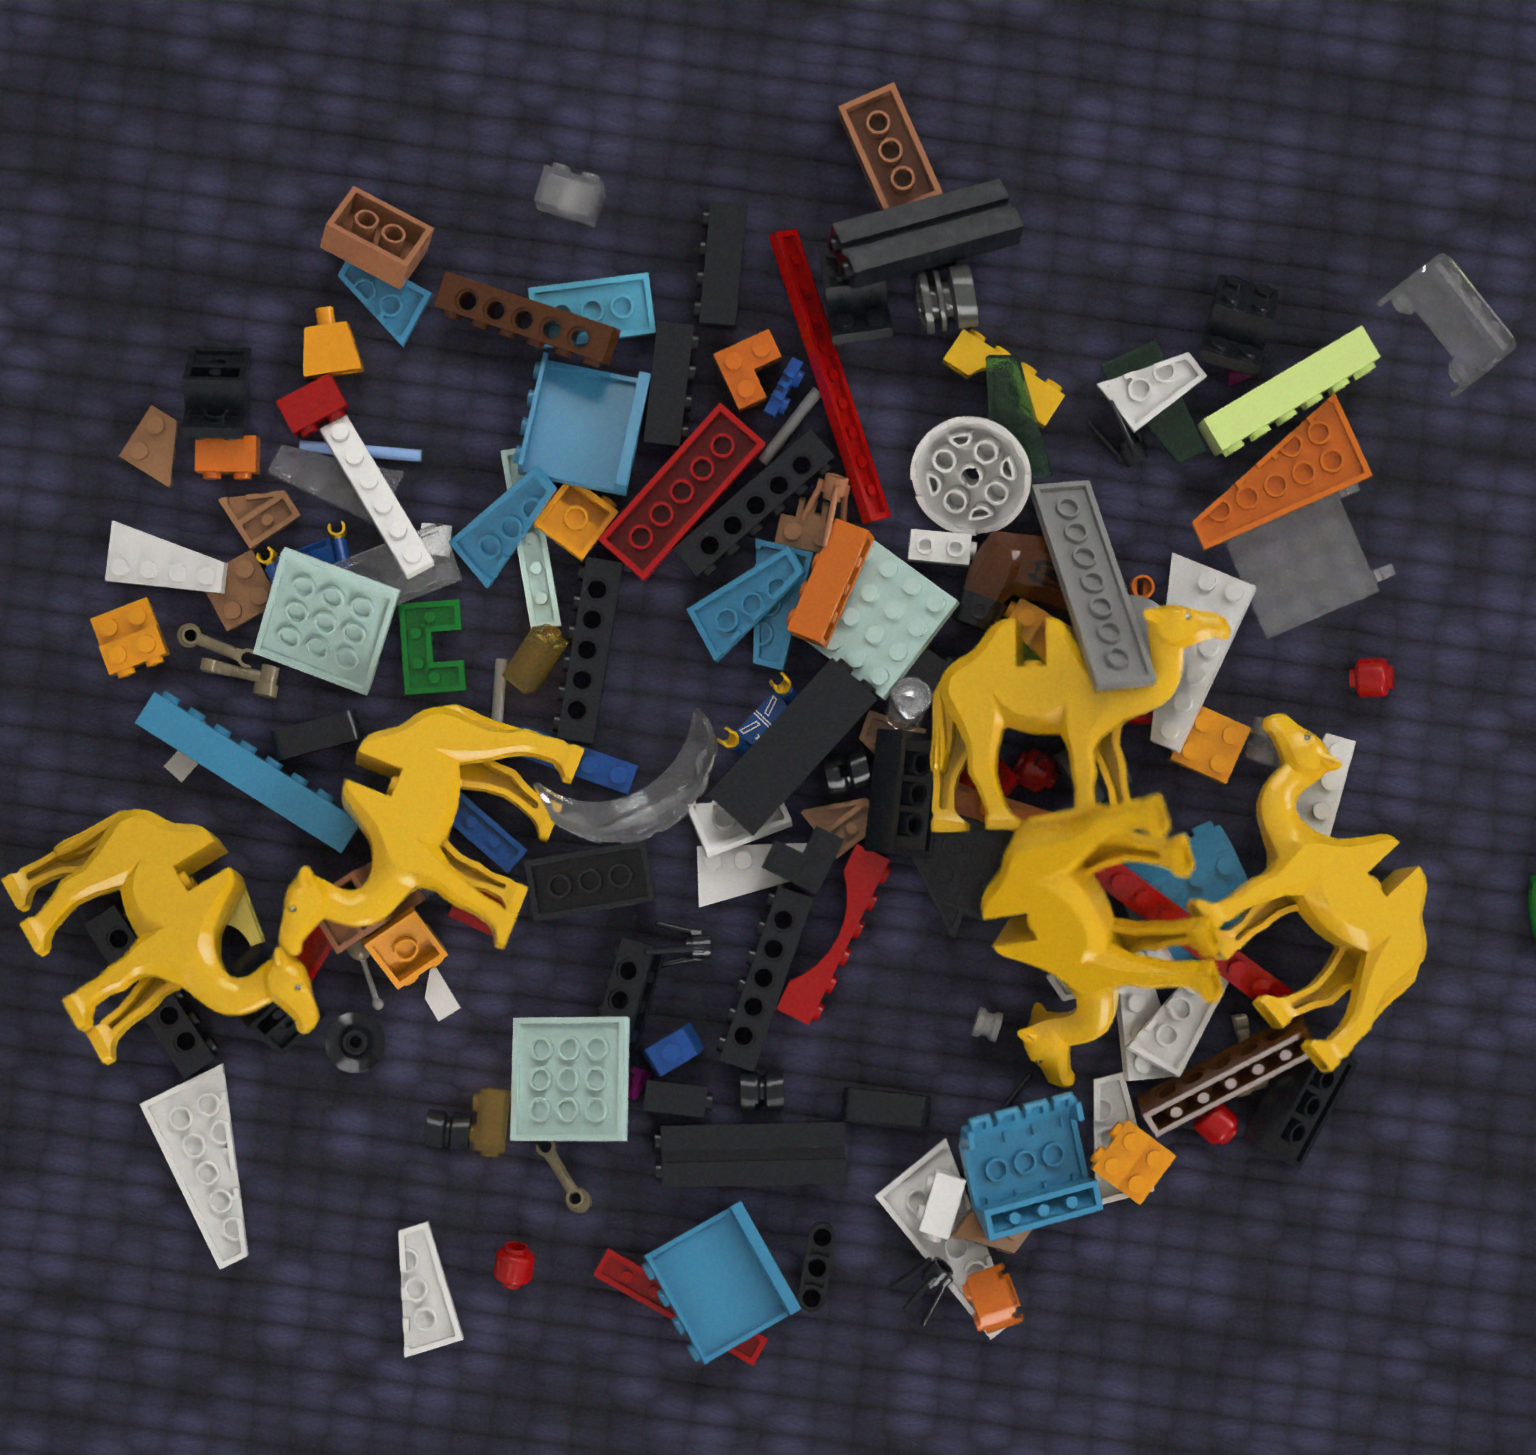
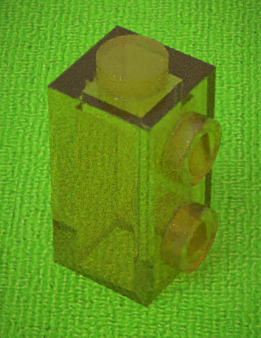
(535, 658)
(492, 1123)

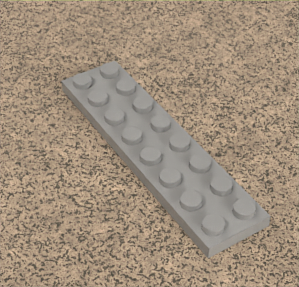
(1092, 586)

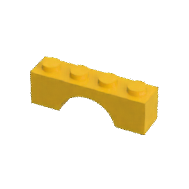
(969, 356)

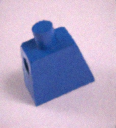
(673, 1050)

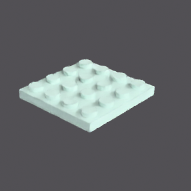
(887, 620)
(326, 621)
(570, 1079)

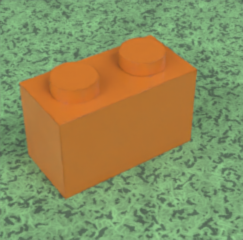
(232, 457)

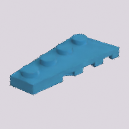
(500, 528)
(739, 605)
(771, 636)

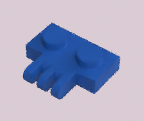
(790, 377)

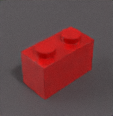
(313, 405)

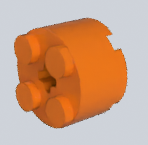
(993, 1299)

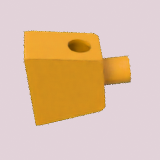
(329, 347)

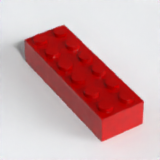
(682, 492)

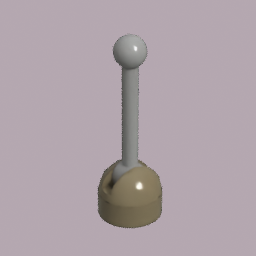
(360, 953)

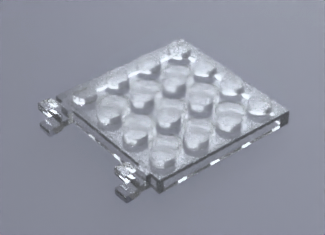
(1304, 565)

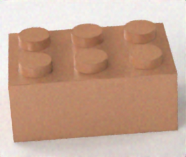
(376, 237)

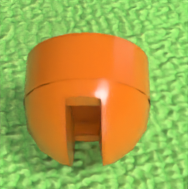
(1146, 586)

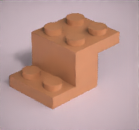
(343, 936)

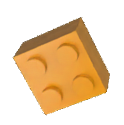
(1212, 746)

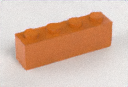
(830, 583)

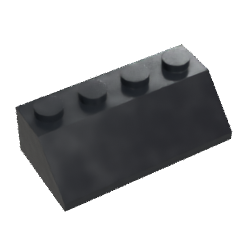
(901, 795)
(1297, 1109)

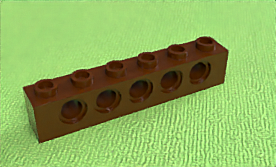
(456, 290)
(1224, 1076)

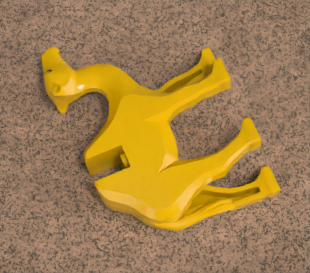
(1000, 691)
(410, 826)
(1327, 881)
(172, 916)
(1073, 926)

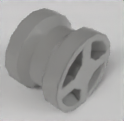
(987, 1024)

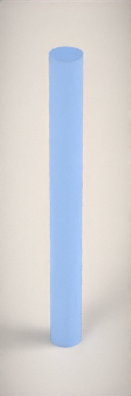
(375, 451)

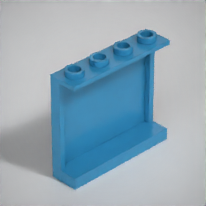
(583, 425)
(720, 1283)

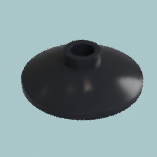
(339, 1046)

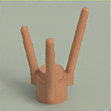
(836, 490)

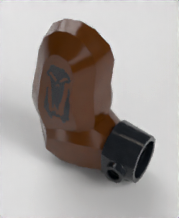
(1007, 568)

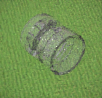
(908, 704)
(1261, 747)

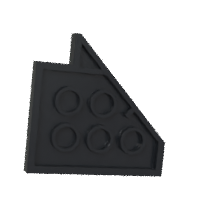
(962, 870)

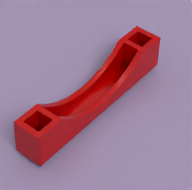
(804, 992)

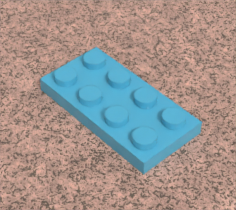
(614, 301)

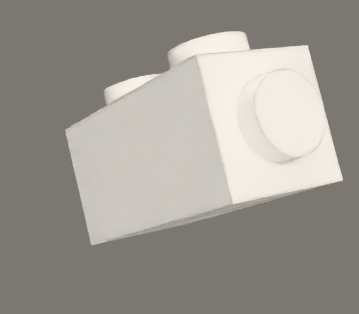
(941, 547)
(941, 1205)

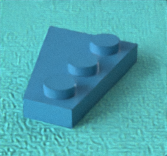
(392, 307)

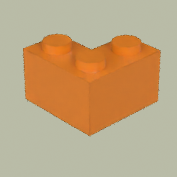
(739, 368)

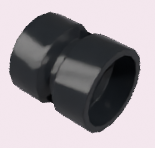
(857, 768)
(762, 1090)
(448, 1130)

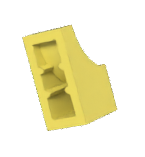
(246, 921)

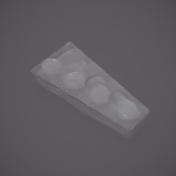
(324, 479)

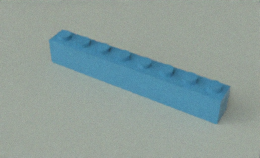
(248, 771)

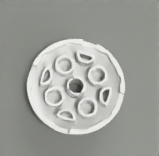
(951, 495)

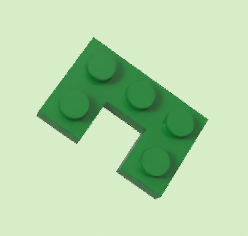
(416, 629)

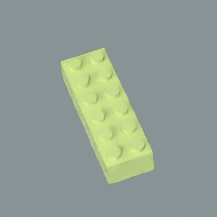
(1295, 387)

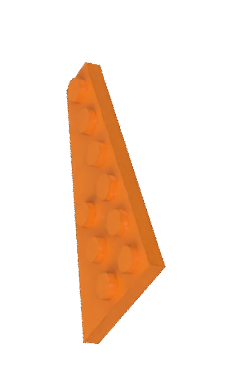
(1301, 469)

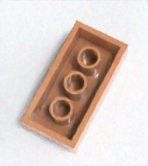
(888, 148)

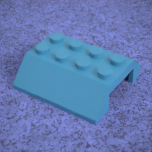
(1213, 878)
(1027, 1166)

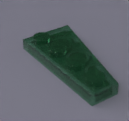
(1013, 409)
(1174, 424)

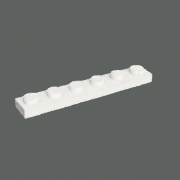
(377, 497)

